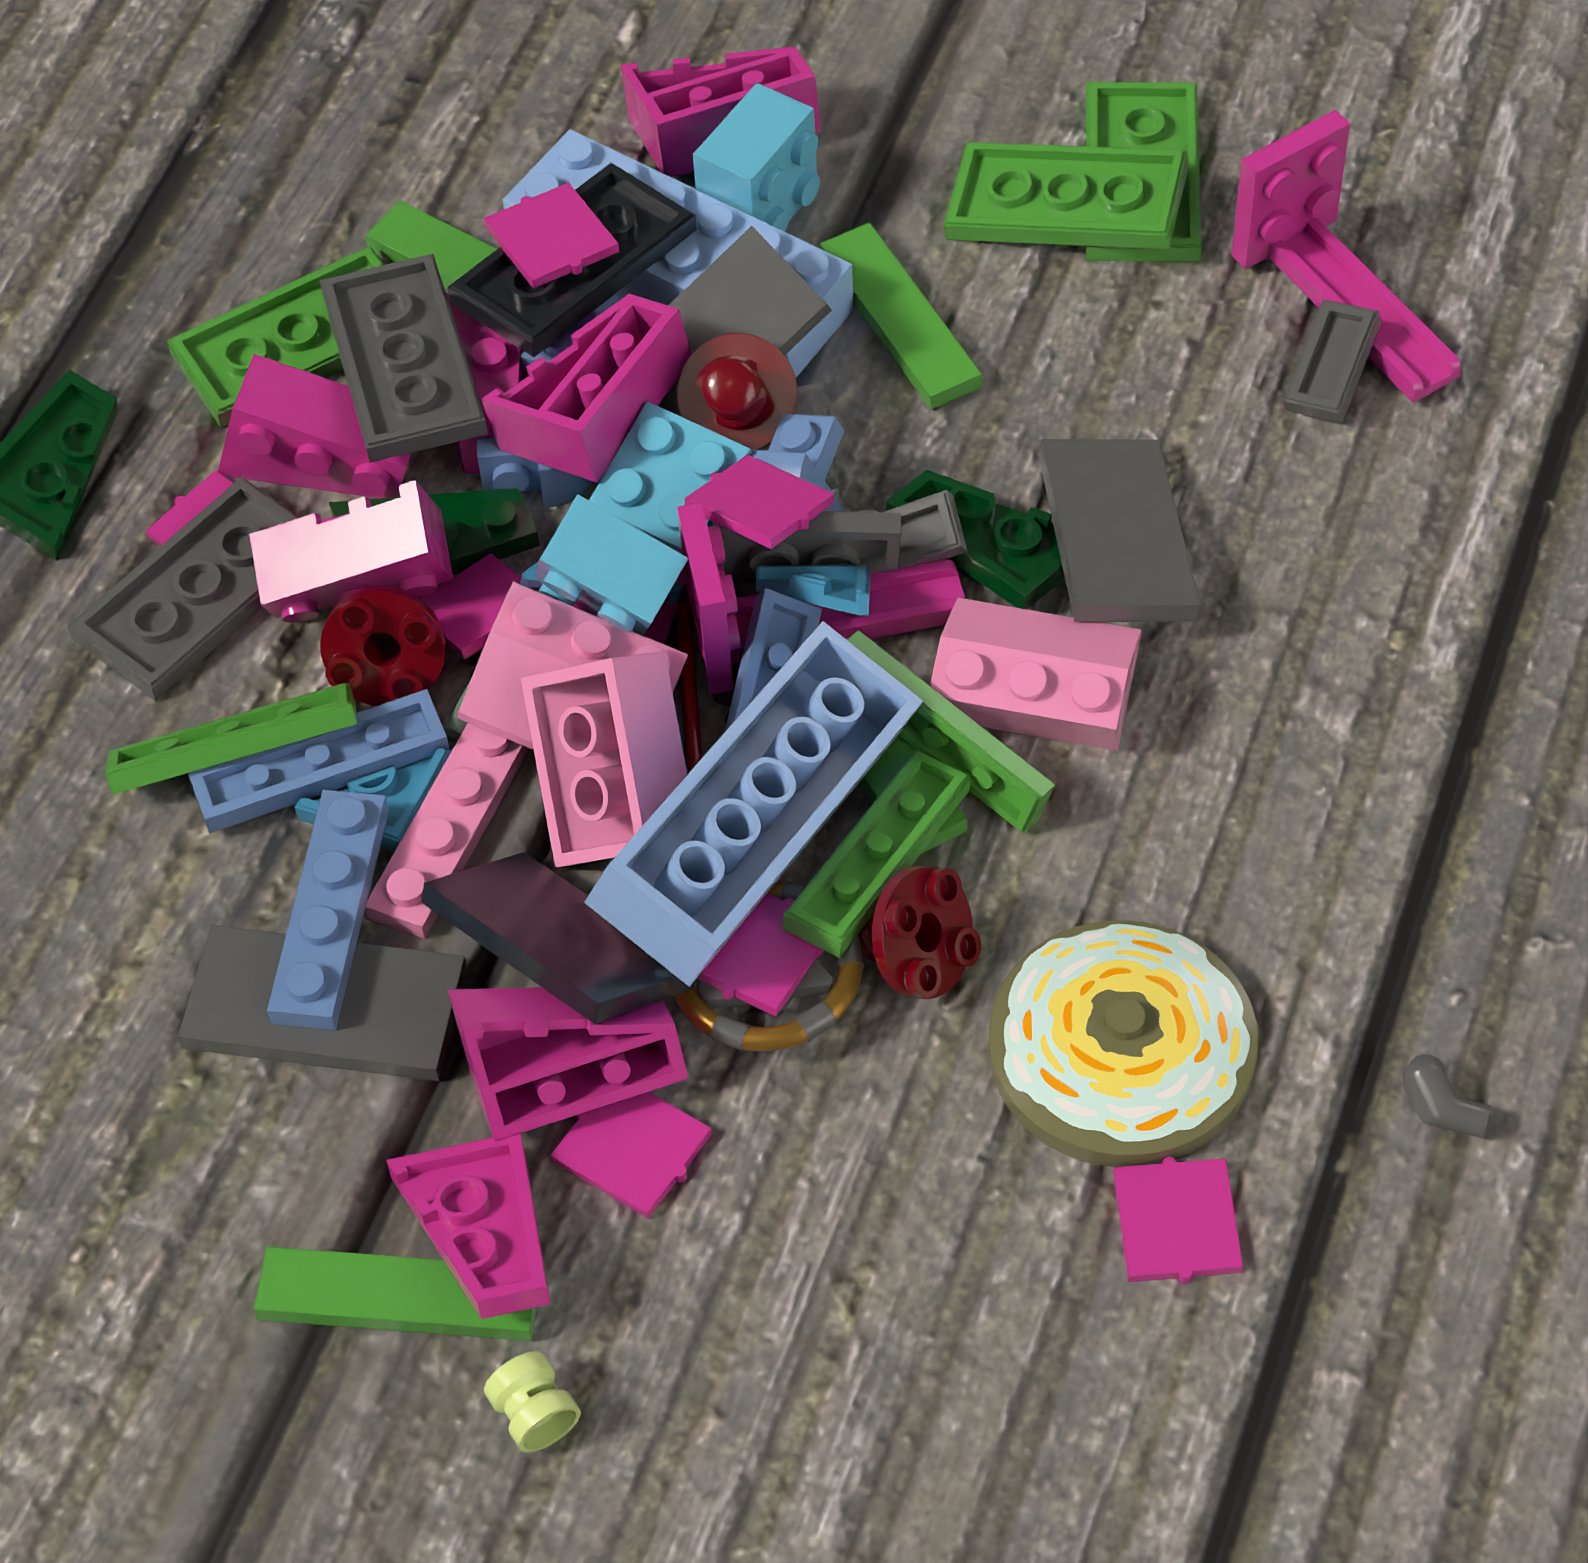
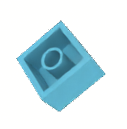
(762, 157)
(659, 467)
(608, 567)

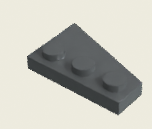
(830, 540)

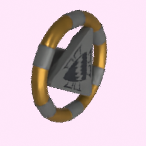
(803, 1028)

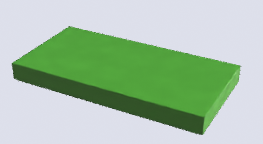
(1150, 118)
(1067, 195)
(281, 326)

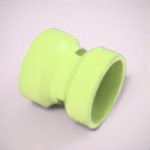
(532, 1401)

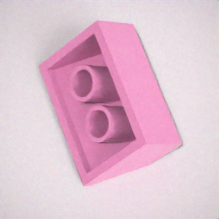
(538, 637)
(1037, 672)
(603, 751)

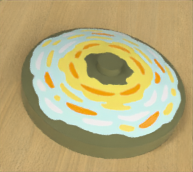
(1123, 1043)

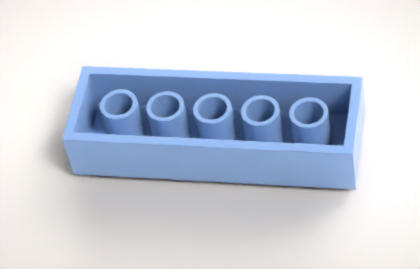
(718, 227)
(752, 803)

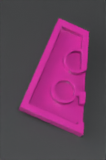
(480, 1219)

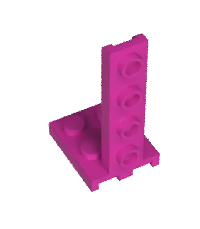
(1282, 215)
(899, 600)

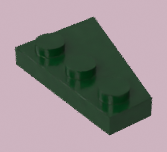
(52, 461)
(477, 524)
(1006, 548)

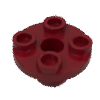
(738, 388)
(382, 645)
(922, 932)

